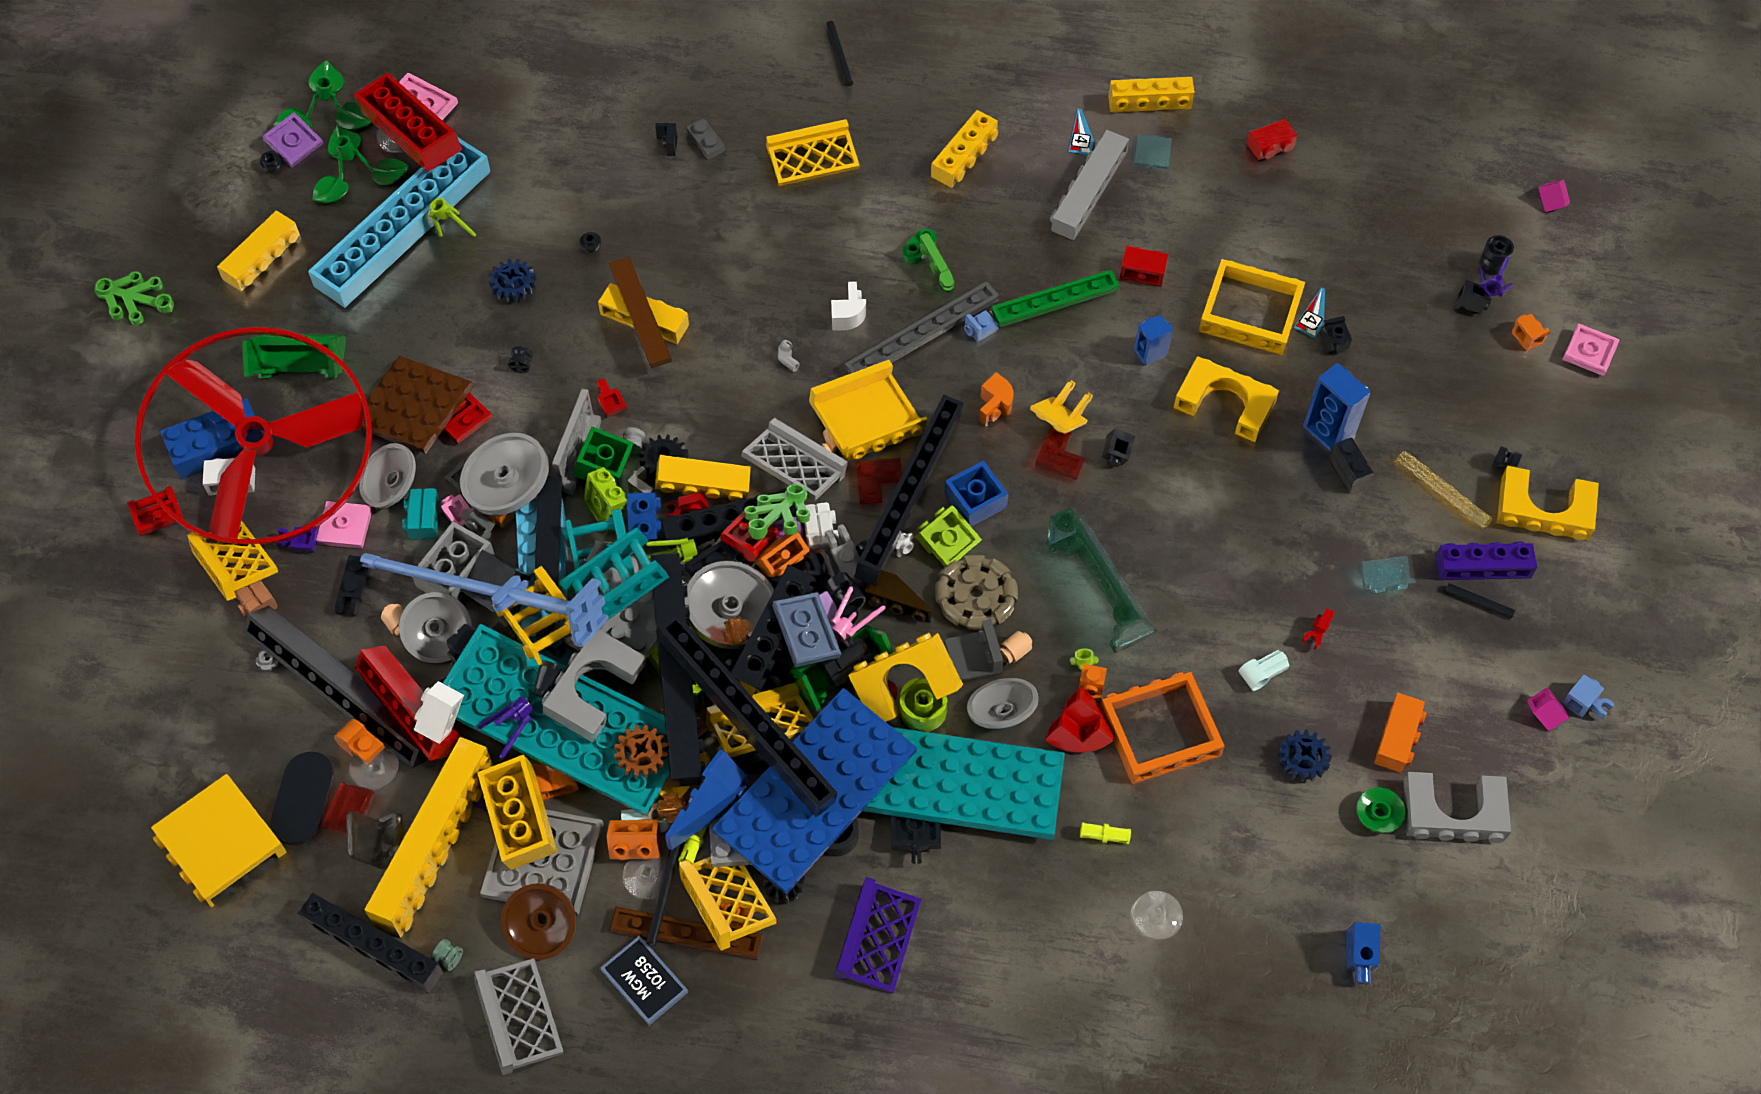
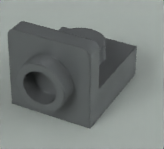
(477, 522)

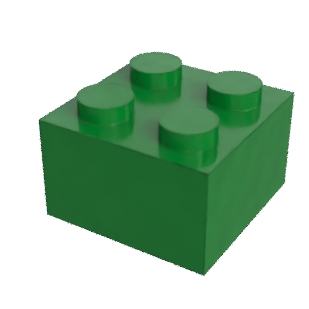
(600, 451)

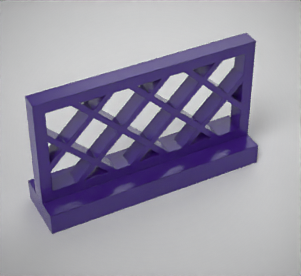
(856, 934)

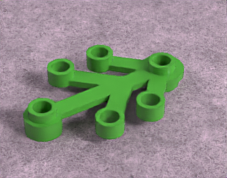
(107, 289)
(794, 495)

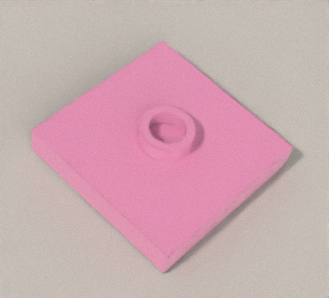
(1591, 349)
(346, 526)

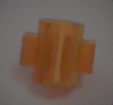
(736, 630)
(670, 806)

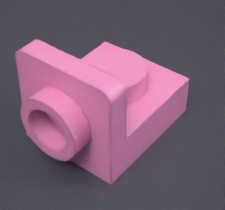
(453, 507)

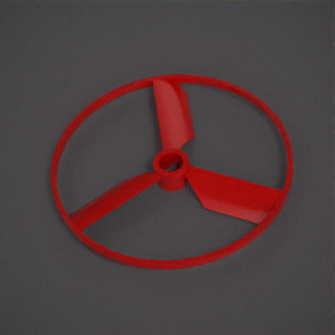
(302, 428)

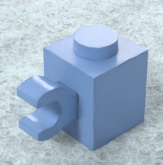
(1585, 697)

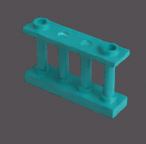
(614, 523)
(632, 587)

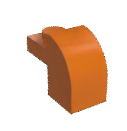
(999, 399)
(358, 741)

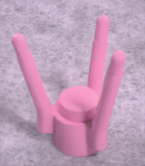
(843, 626)

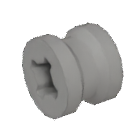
(636, 436)

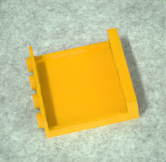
(866, 411)
(216, 838)

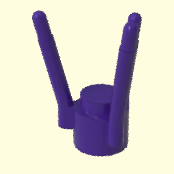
(1495, 283)
(516, 711)

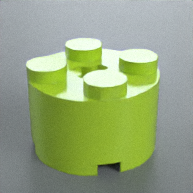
(920, 707)

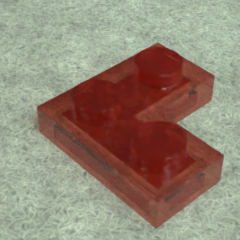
(1056, 458)
(871, 475)

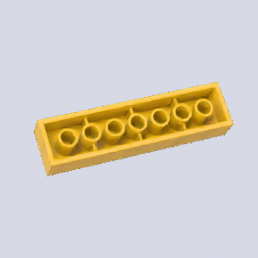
(429, 839)

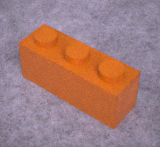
(1400, 733)

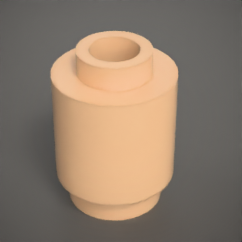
(391, 618)
(1015, 647)

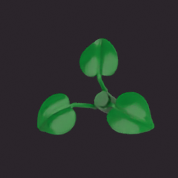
(324, 83)
(345, 146)

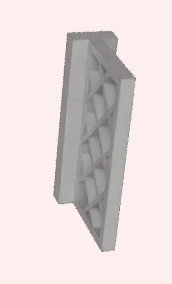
(573, 441)
(802, 450)
(496, 1022)

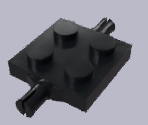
(914, 836)

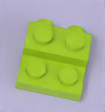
(603, 495)
(947, 536)

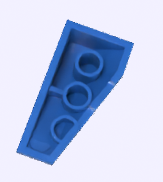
(717, 794)

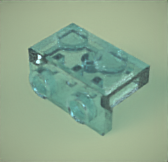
(1386, 572)

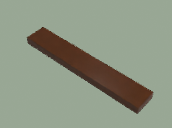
(640, 312)
(682, 933)

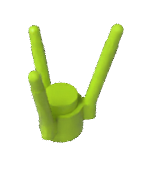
(443, 210)
(685, 548)

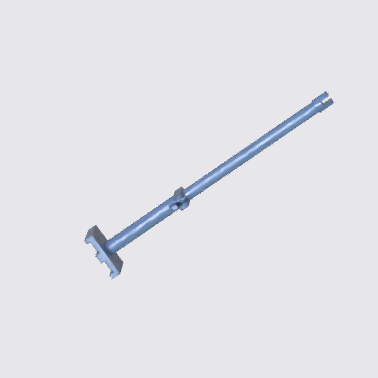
(583, 610)

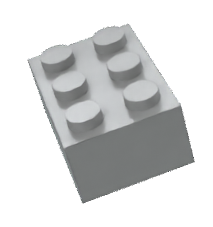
(452, 554)

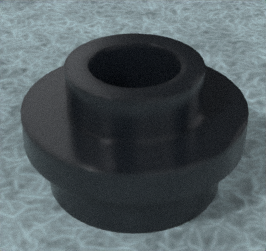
(270, 161)
(590, 242)

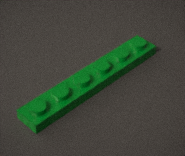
(1055, 298)

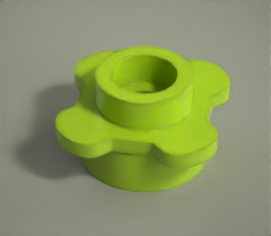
(1084, 656)

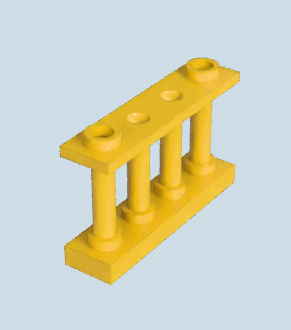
(542, 584)

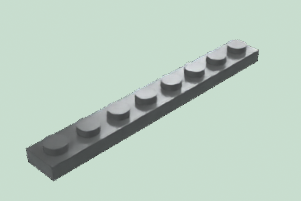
(926, 328)

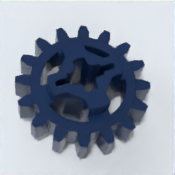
(514, 279)
(1304, 752)

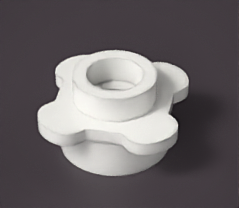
(904, 544)

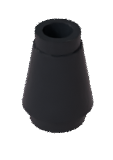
(546, 678)

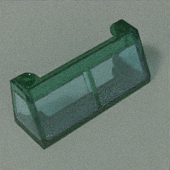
(1074, 535)

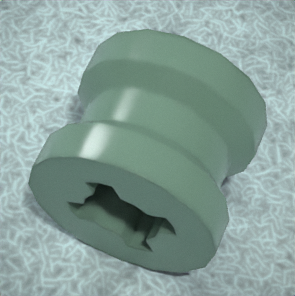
(447, 954)

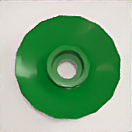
(1384, 801)

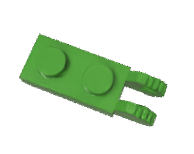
(937, 263)

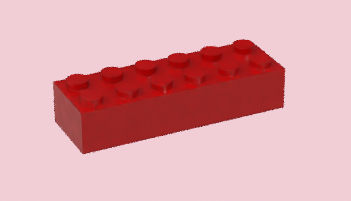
(408, 122)

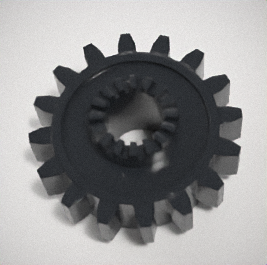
(651, 453)

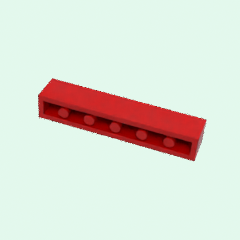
(400, 696)

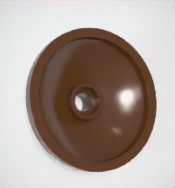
(526, 931)

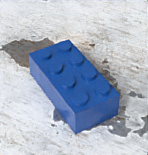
(1336, 406)
(205, 439)

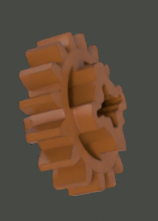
(633, 745)

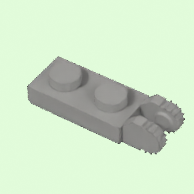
(845, 555)

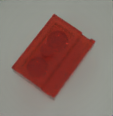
(347, 799)

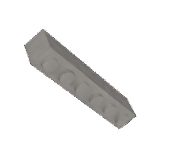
(1089, 185)

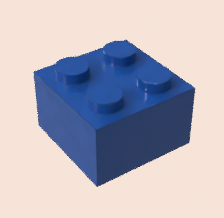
(976, 493)

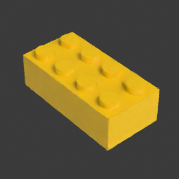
(517, 812)

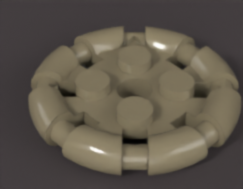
(973, 579)

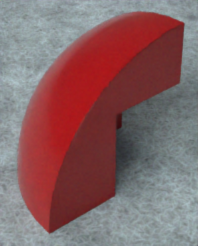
(1080, 725)

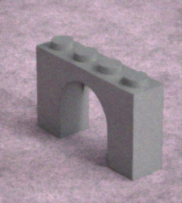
(598, 653)
(1427, 820)

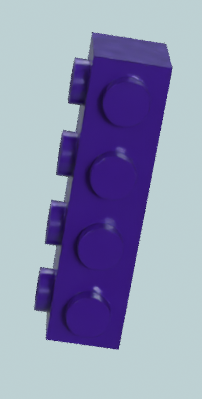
(1486, 561)

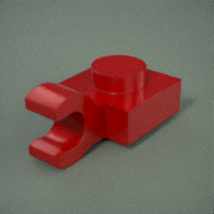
(610, 400)
(688, 503)
(1321, 624)

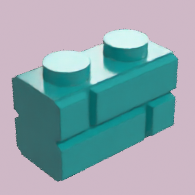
(422, 514)

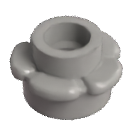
(268, 665)

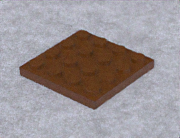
(415, 403)

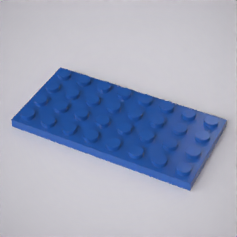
(857, 758)

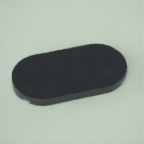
(302, 798)

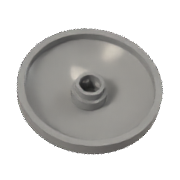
(504, 474)
(724, 592)

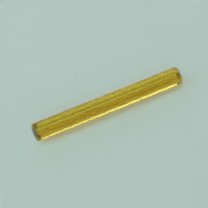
(1444, 489)

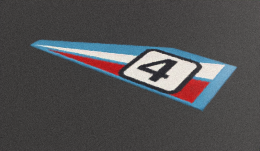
(1081, 137)
(1313, 316)

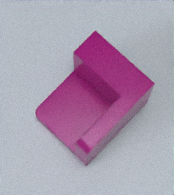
(1554, 195)
(1548, 709)

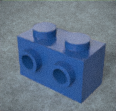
(1153, 339)
(642, 513)

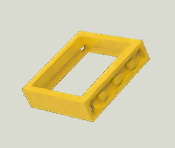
(1242, 332)

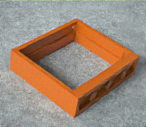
(1173, 761)

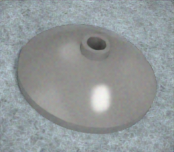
(388, 476)
(416, 621)
(1002, 703)

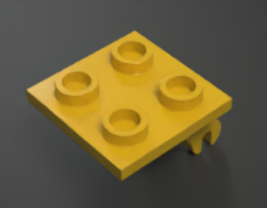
(1060, 416)

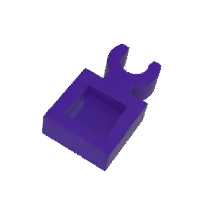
(302, 543)

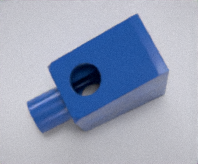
(1364, 940)

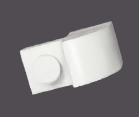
(848, 313)

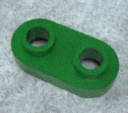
(915, 257)

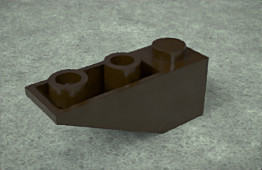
(897, 598)

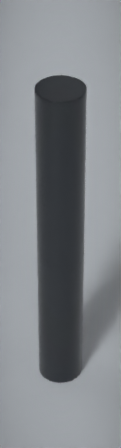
(1479, 600)

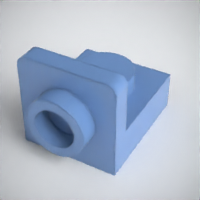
(980, 325)

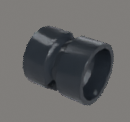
(1494, 253)
(837, 588)

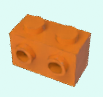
(783, 551)
(634, 839)

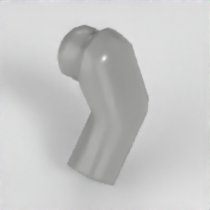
(785, 355)

